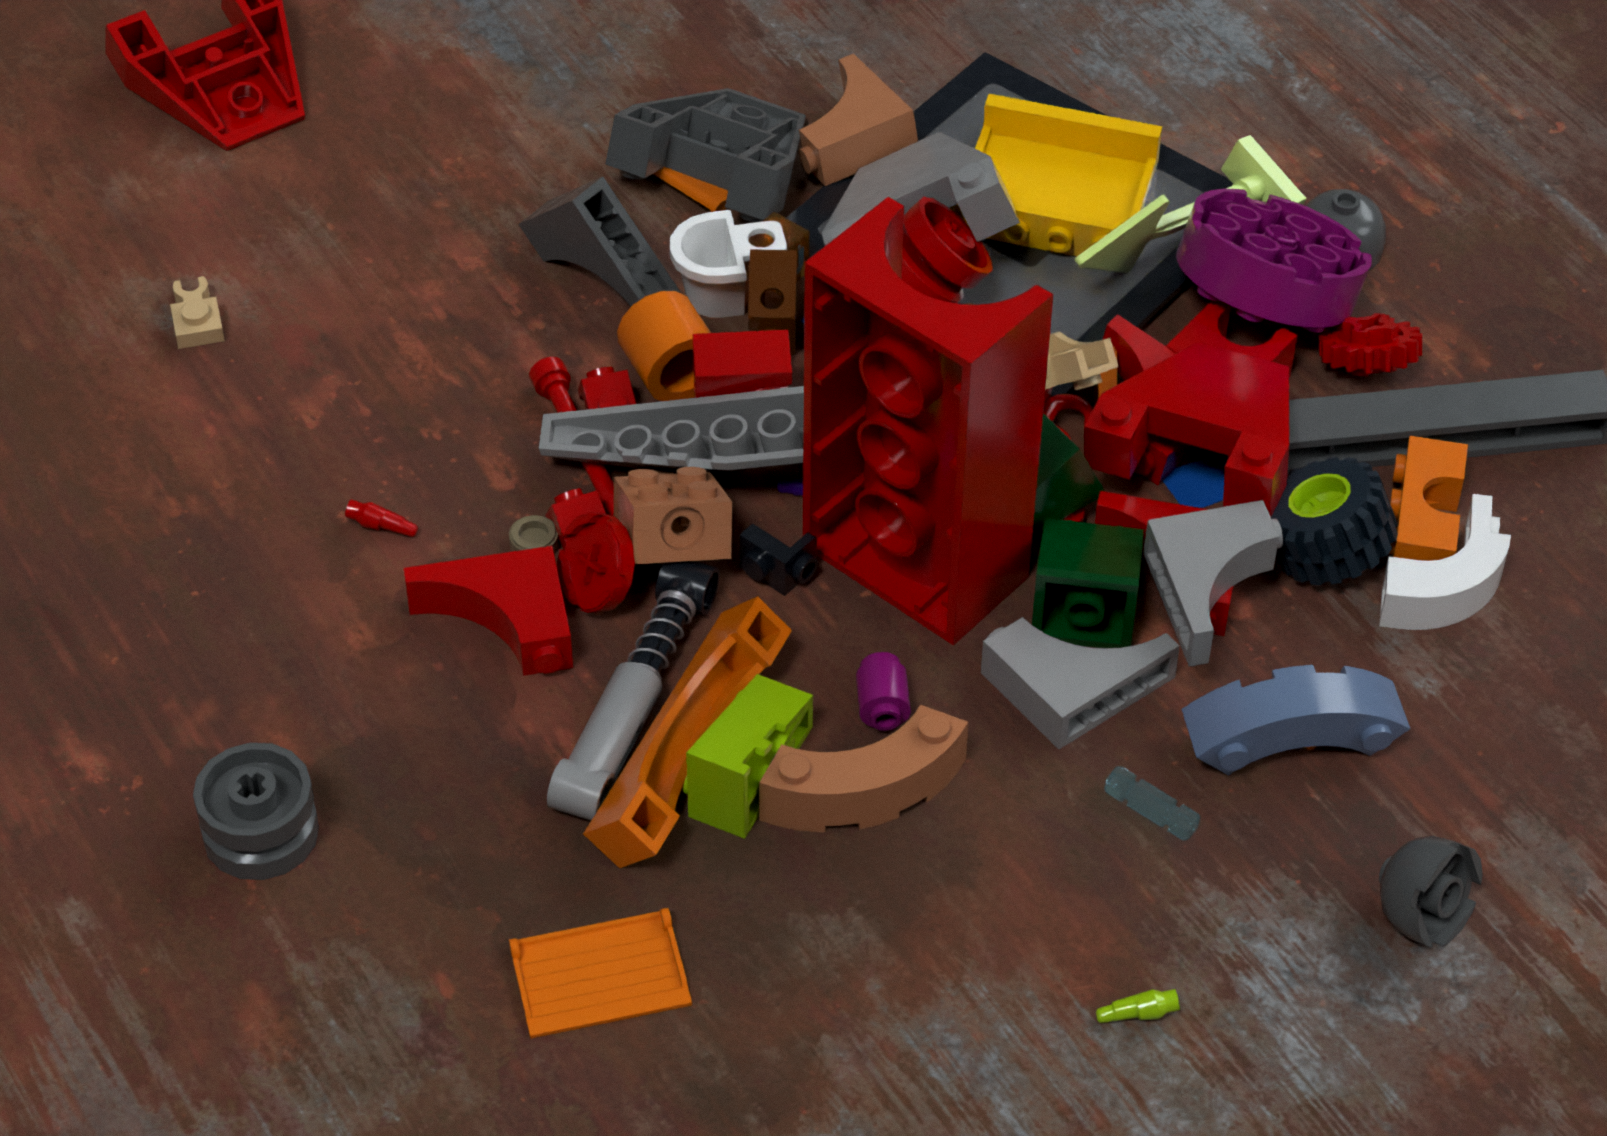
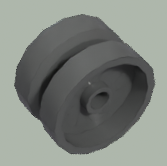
(256, 811)

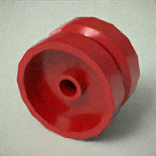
(941, 252)

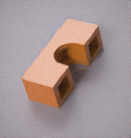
(1429, 480)

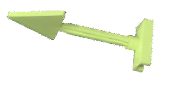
(1245, 167)

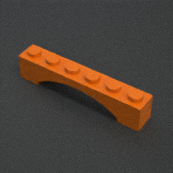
(644, 797)

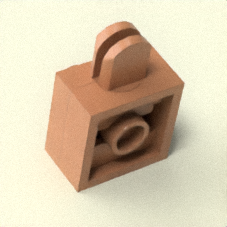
(674, 515)

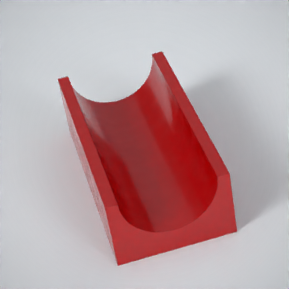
(919, 430)

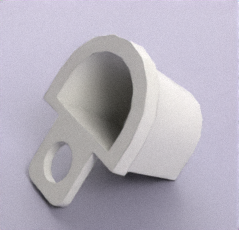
(712, 257)

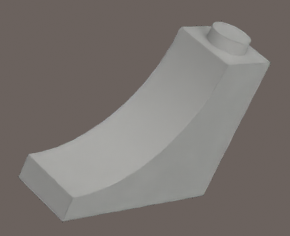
(1203, 556)
(1072, 686)

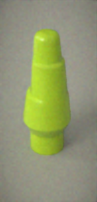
(1144, 1006)

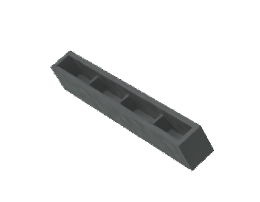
(1486, 415)

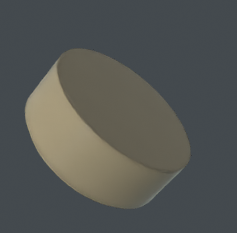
(532, 533)

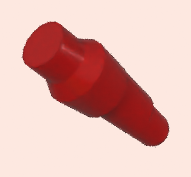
(377, 517)

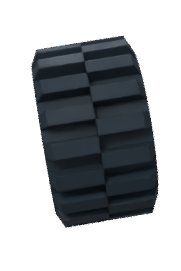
(1334, 521)

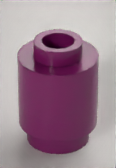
(882, 691)

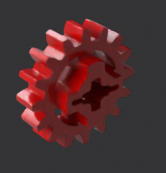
(1370, 345)

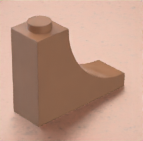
(859, 129)

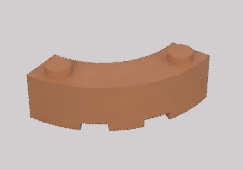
(865, 783)

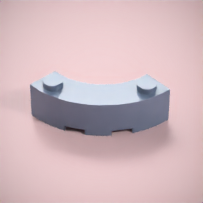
(1293, 712)

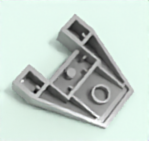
(933, 169)

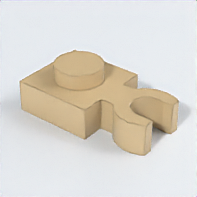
(196, 316)

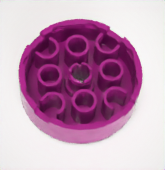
(1273, 259)

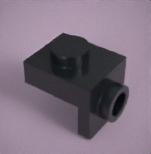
(776, 563)

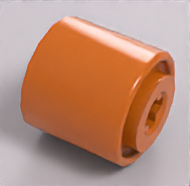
(660, 343)

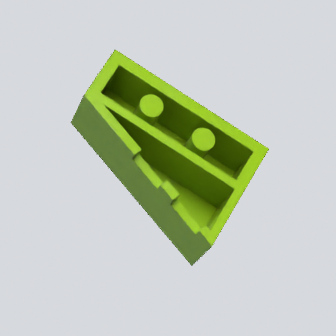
(738, 749)

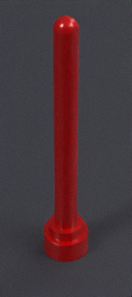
(552, 382)

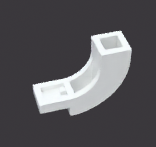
(1447, 589)

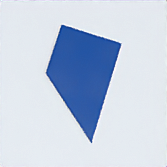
(1199, 482)

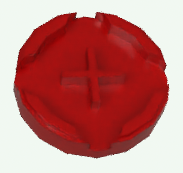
(596, 562)

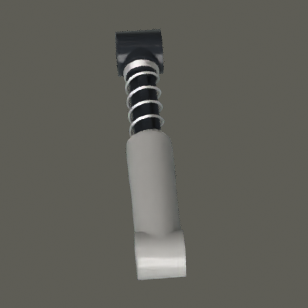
(631, 693)

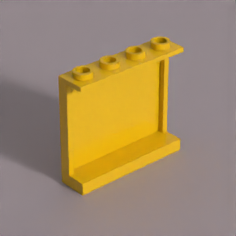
(1067, 171)

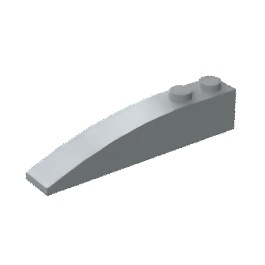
(690, 432)

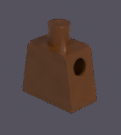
(776, 272)

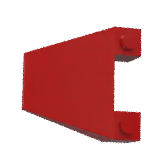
(222, 85)
(1206, 401)

